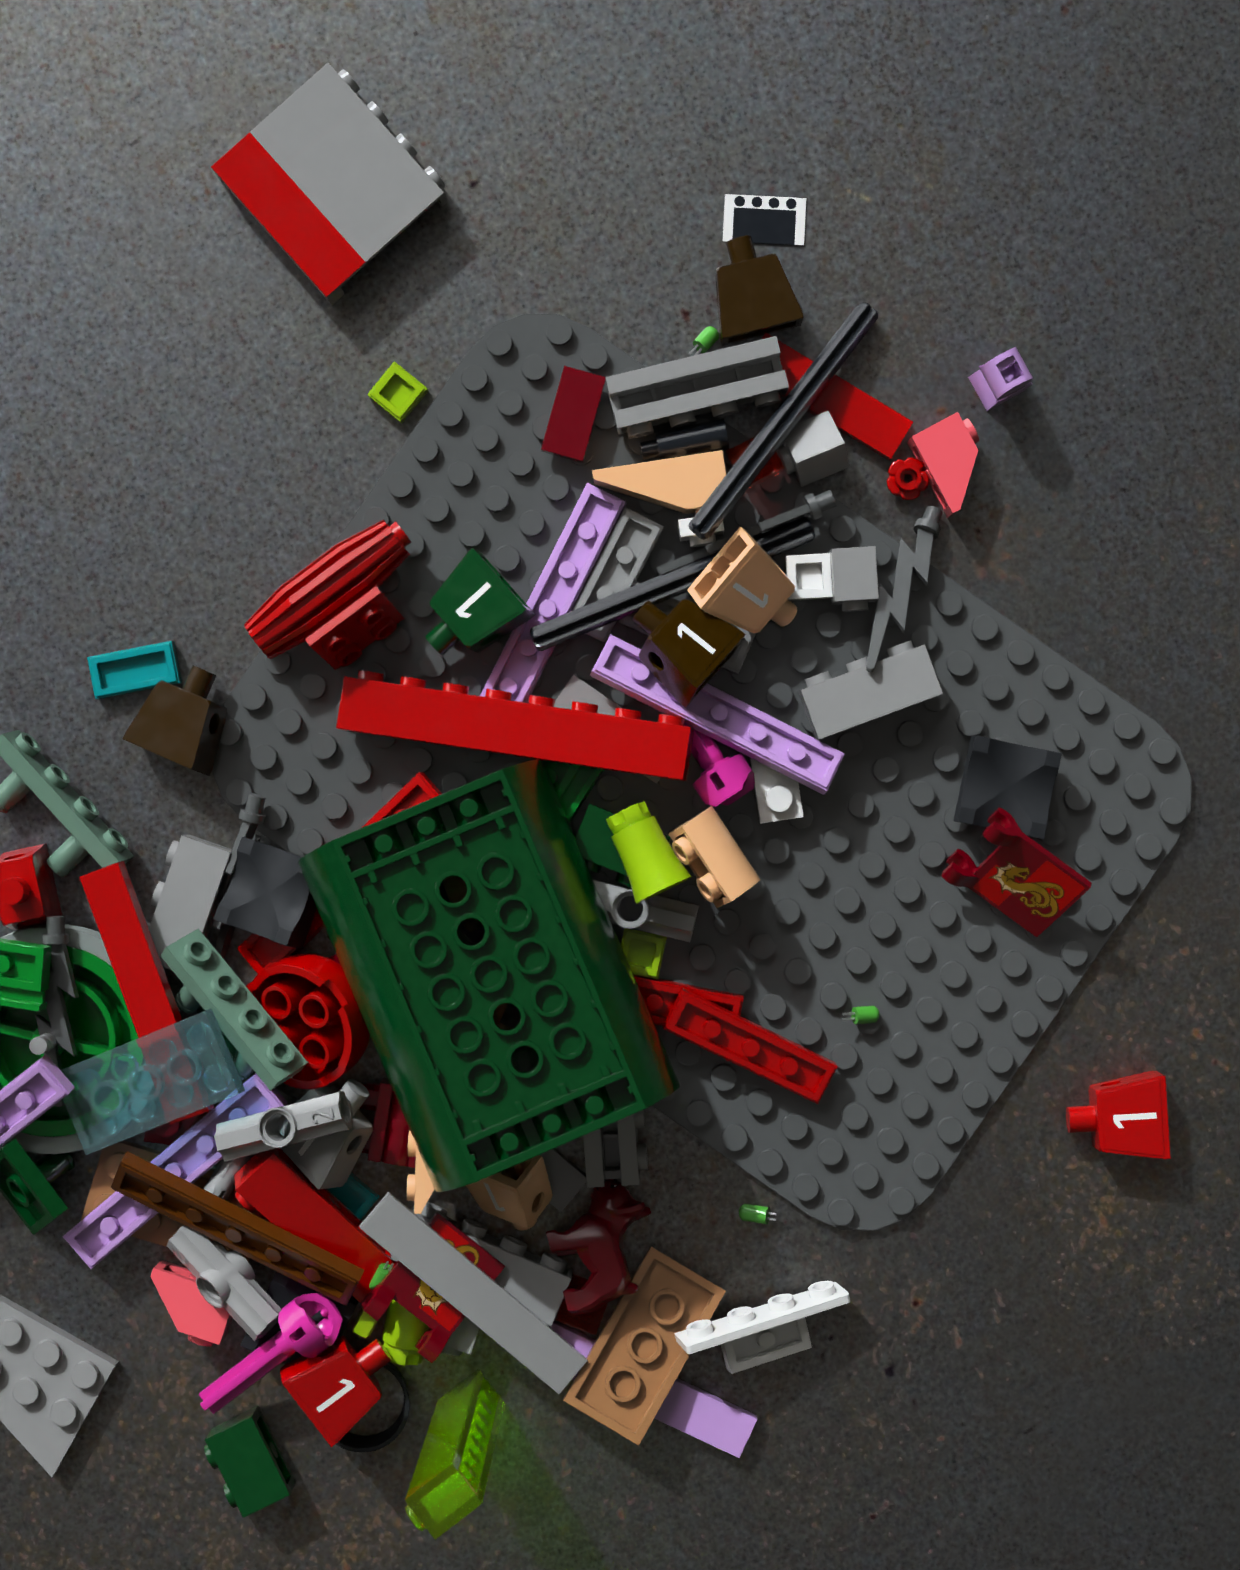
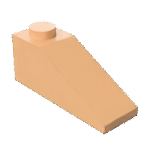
(673, 483)

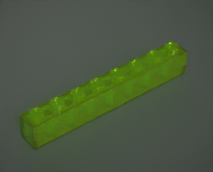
(455, 1456)

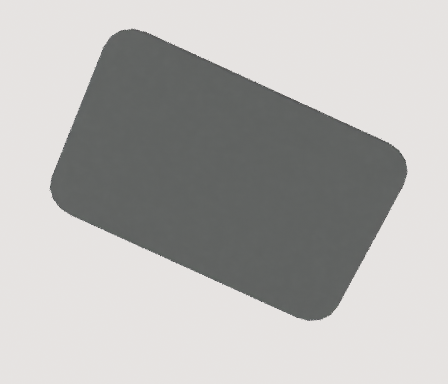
(846, 893)

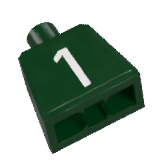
(475, 606)

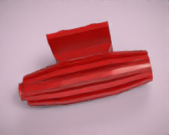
(335, 599)

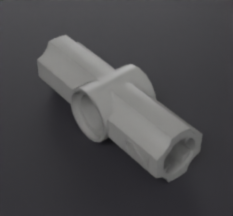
(659, 915)
(307, 1121)
(226, 1281)

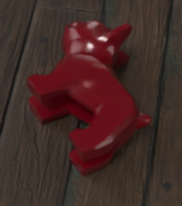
(599, 1244)

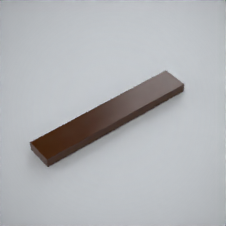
(236, 1228)

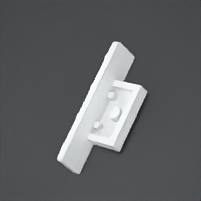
(766, 1331)

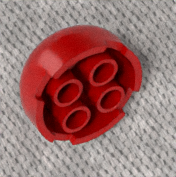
(316, 1012)

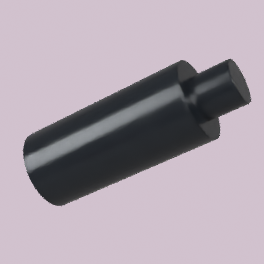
(687, 440)

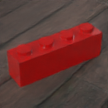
(292, 1202)

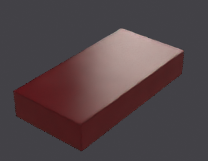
(573, 414)

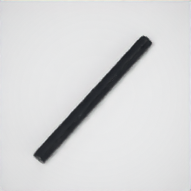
(783, 421)
(656, 590)

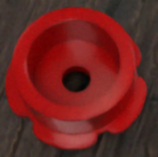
(896, 481)

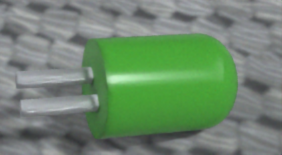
(705, 340)
(863, 1015)

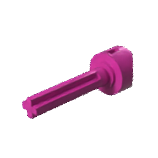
(724, 778)
(297, 1334)

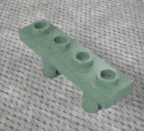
(75, 812)
(240, 1016)

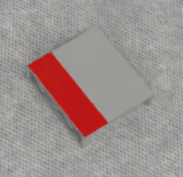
(329, 180)

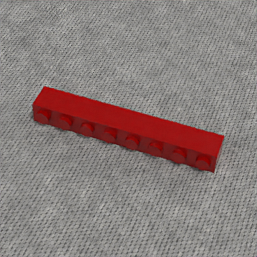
(515, 727)

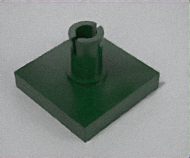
(28, 1184)

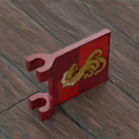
(1018, 876)
(421, 1299)

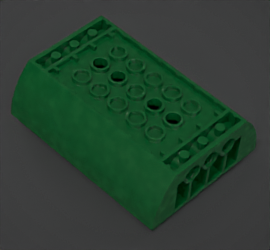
(436, 998)

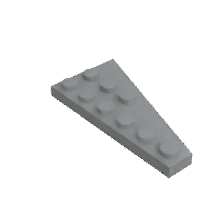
(46, 1383)

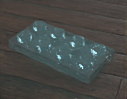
(150, 1081)

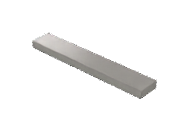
(473, 1292)

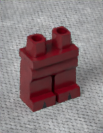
(390, 1130)

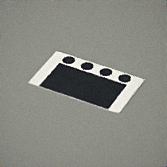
(765, 219)

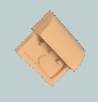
(713, 857)

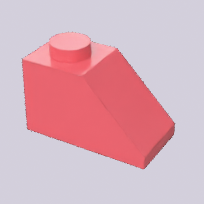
(948, 459)
(188, 1307)

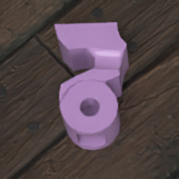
(1001, 378)

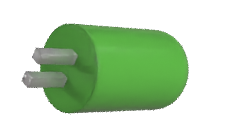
(755, 1213)
(380, 1273)

